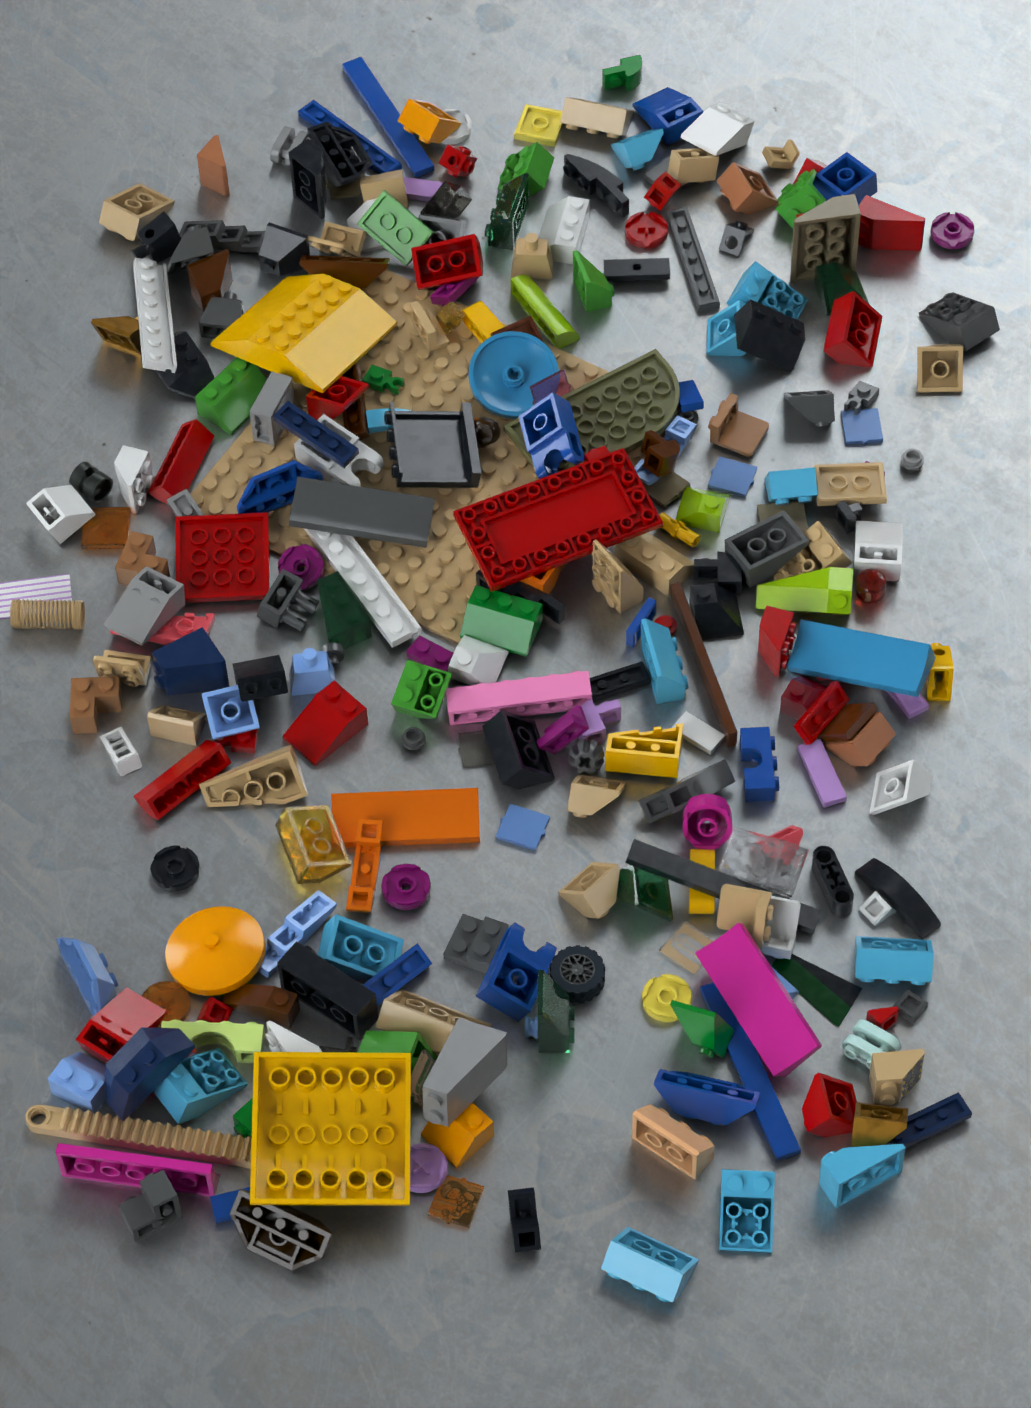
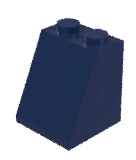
(190, 665)

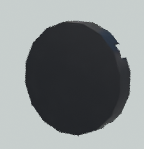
(175, 868)

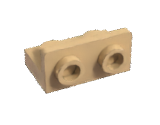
(428, 327)

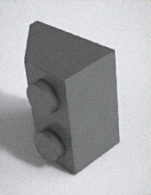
(444, 227)

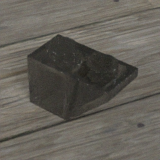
(448, 201)

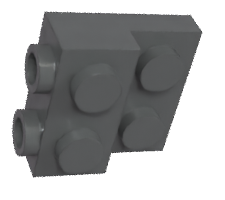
(475, 942)

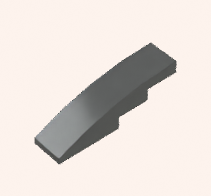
(228, 237)

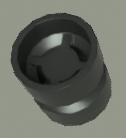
(91, 482)

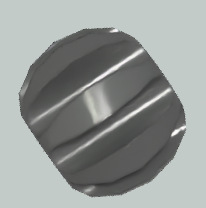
(586, 756)

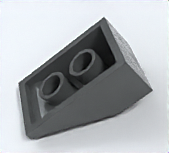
(766, 547)

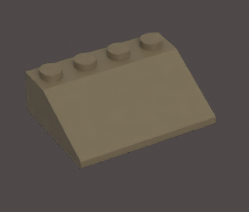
(825, 236)

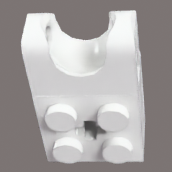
(331, 471)

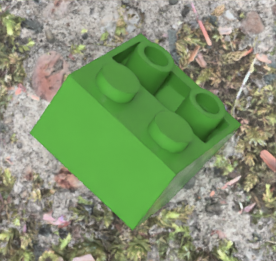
(530, 160)
(420, 690)

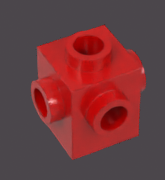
(458, 160)

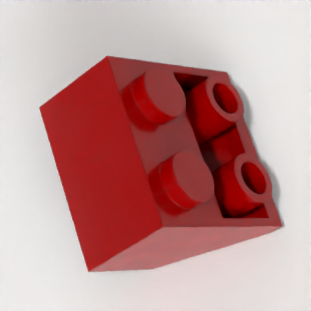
(776, 638)

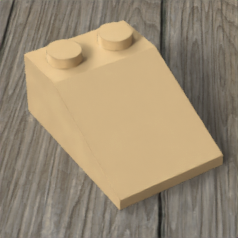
(133, 210)

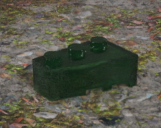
(342, 613)

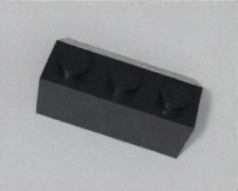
(309, 177)
(769, 334)
(516, 751)

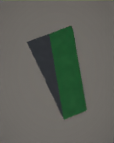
(822, 989)

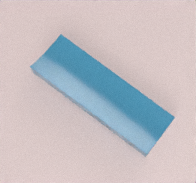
(861, 658)

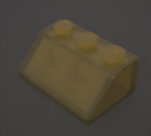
(312, 843)

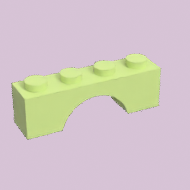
(237, 1037)

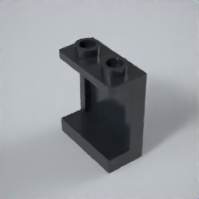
(260, 678)

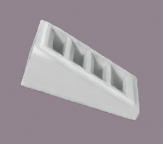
(121, 752)

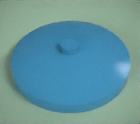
(506, 369)

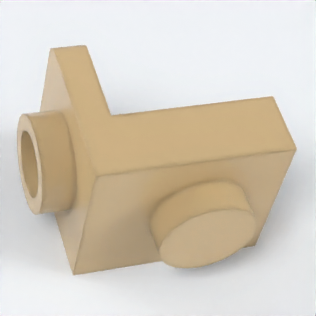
(781, 157)

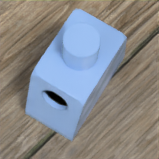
(310, 672)

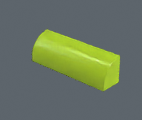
(543, 311)

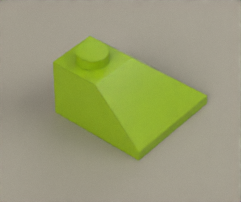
(703, 509)

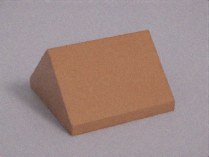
(213, 167)

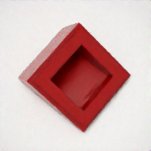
(214, 1011)
(883, 1017)

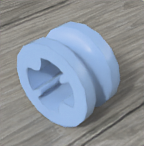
(531, 1027)

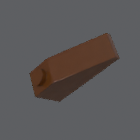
(265, 1003)

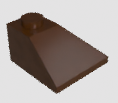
(210, 277)

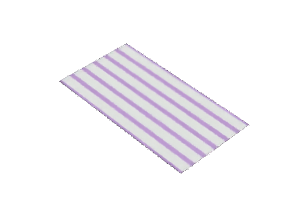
(42, 588)

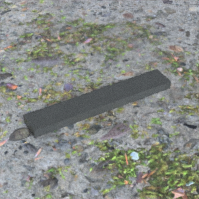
(693, 259)

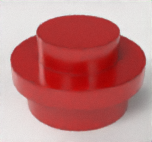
(667, 621)

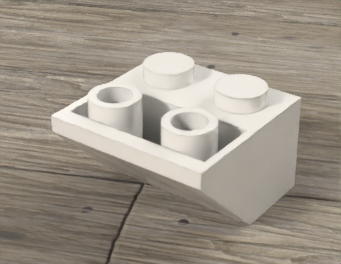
(134, 476)
(60, 510)

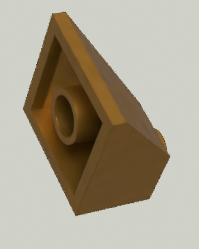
(119, 331)
(877, 1124)

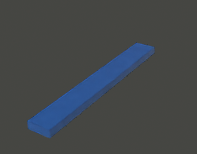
(387, 117)
(753, 1075)

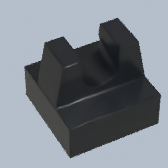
(848, 515)

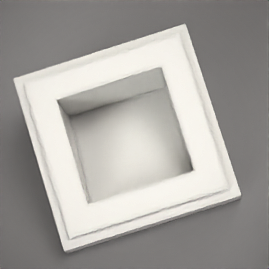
(877, 908)

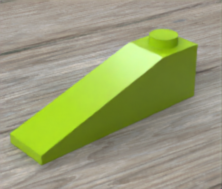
(811, 592)

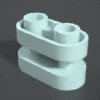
(868, 1040)

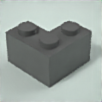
(153, 1208)

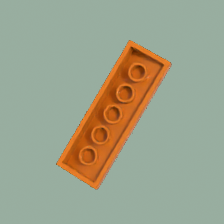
(411, 815)

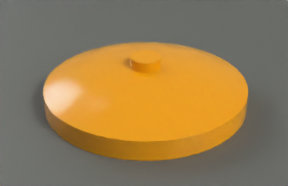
(215, 950)

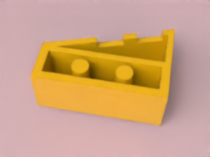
(645, 752)

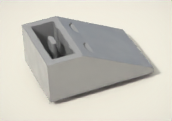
(146, 606)

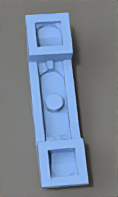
(679, 430)

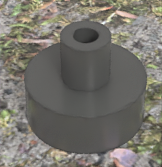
(335, 652)

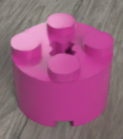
(707, 808)

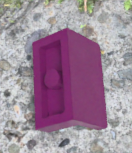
(564, 730)

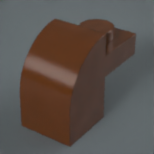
(660, 454)

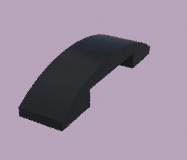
(900, 895)

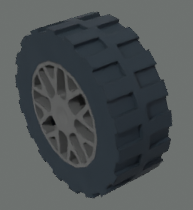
(578, 972)

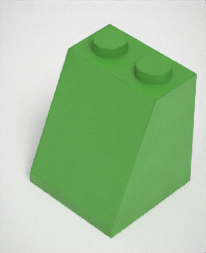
(395, 1043)

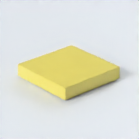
(539, 125)

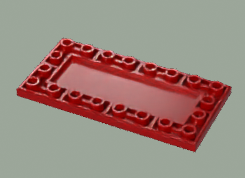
(557, 519)

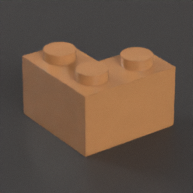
(138, 554)
(92, 697)

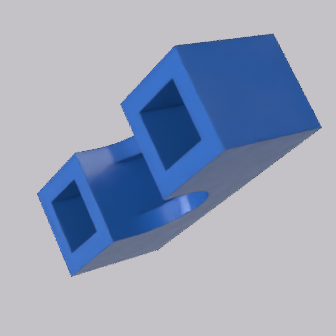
(757, 746)

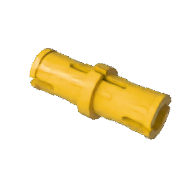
(679, 530)

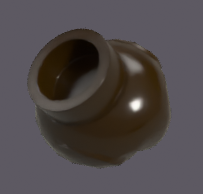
(486, 430)

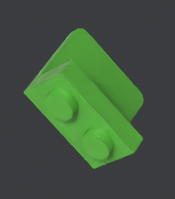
(799, 197)

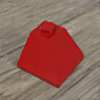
(335, 398)
(829, 1106)

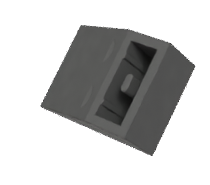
(961, 319)

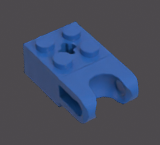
(846, 177)
(551, 435)
(513, 974)

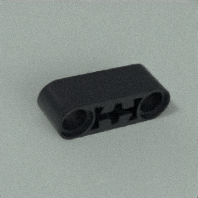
(832, 895)

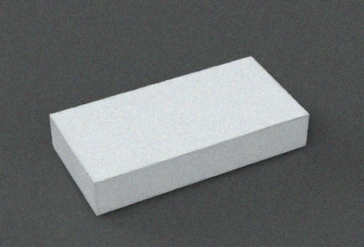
(700, 733)

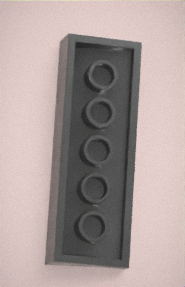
(361, 512)

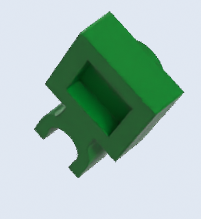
(381, 378)

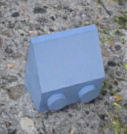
(79, 1082)

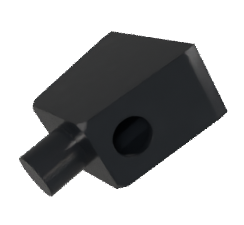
(157, 239)

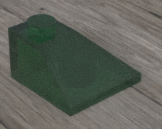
(835, 281)
(645, 891)

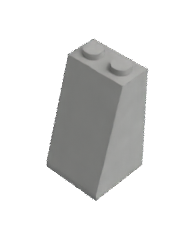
(463, 1070)

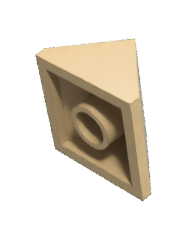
(391, 181)
(176, 724)

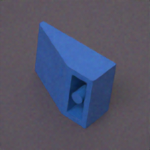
(669, 112)

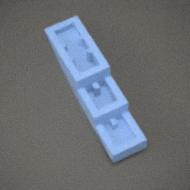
(297, 927)

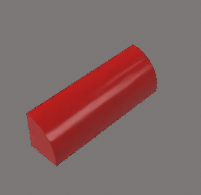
(182, 460)
(182, 779)

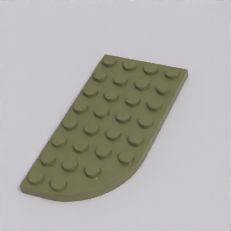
(619, 407)

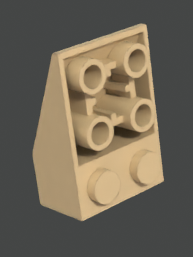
(820, 553)
(614, 580)

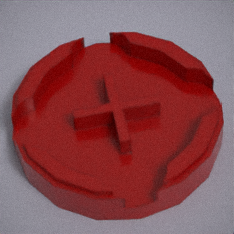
(646, 230)

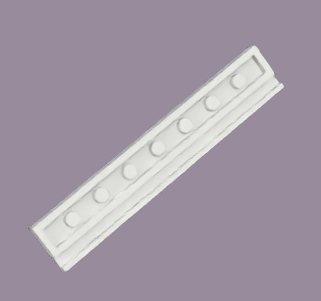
(154, 315)
(367, 586)

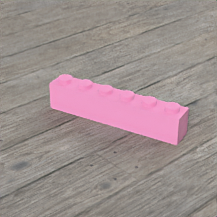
(519, 697)

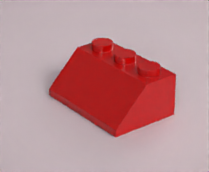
(447, 261)
(853, 331)

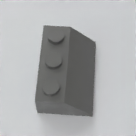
(192, 248)

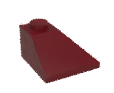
(800, 696)

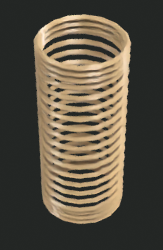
(64, 614)

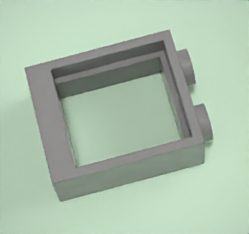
(274, 394)

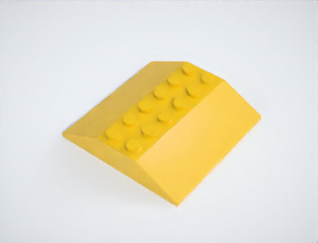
(308, 330)
(331, 1129)

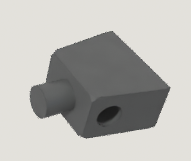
(220, 315)

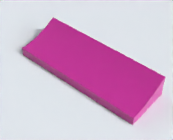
(759, 1000)
(132, 1168)

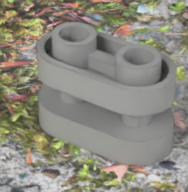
(286, 142)

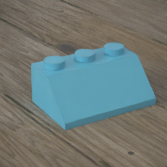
(662, 662)
(893, 959)
(649, 1264)

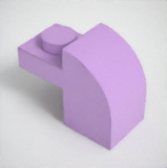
(599, 716)

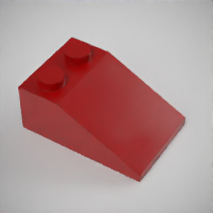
(889, 227)
(326, 723)

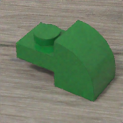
(626, 74)

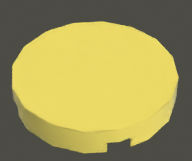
(660, 992)

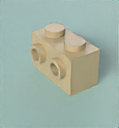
(692, 165)

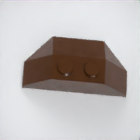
(352, 270)

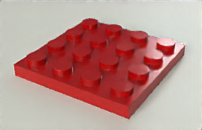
(223, 556)

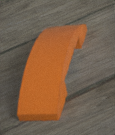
(365, 866)

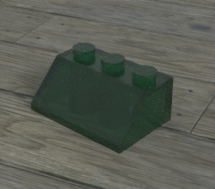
(509, 213)

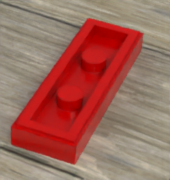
(821, 712)

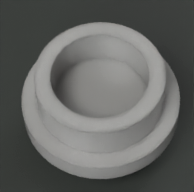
(912, 459)

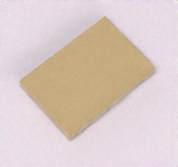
(850, 482)

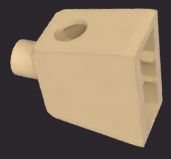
(532, 258)

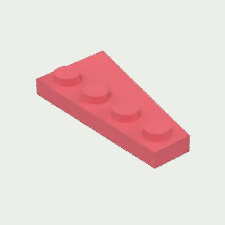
(180, 626)

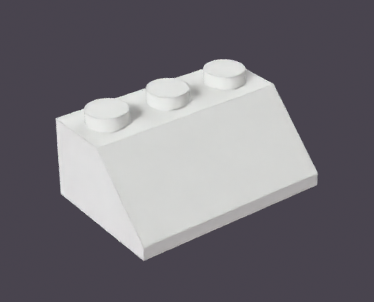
(565, 227)

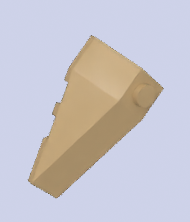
(264, 780)

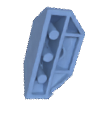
(88, 972)

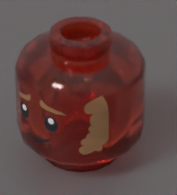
(870, 586)

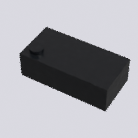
(328, 990)

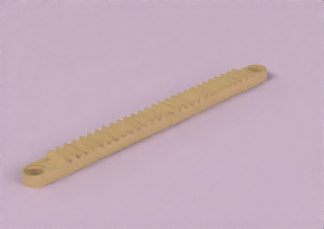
(142, 1135)

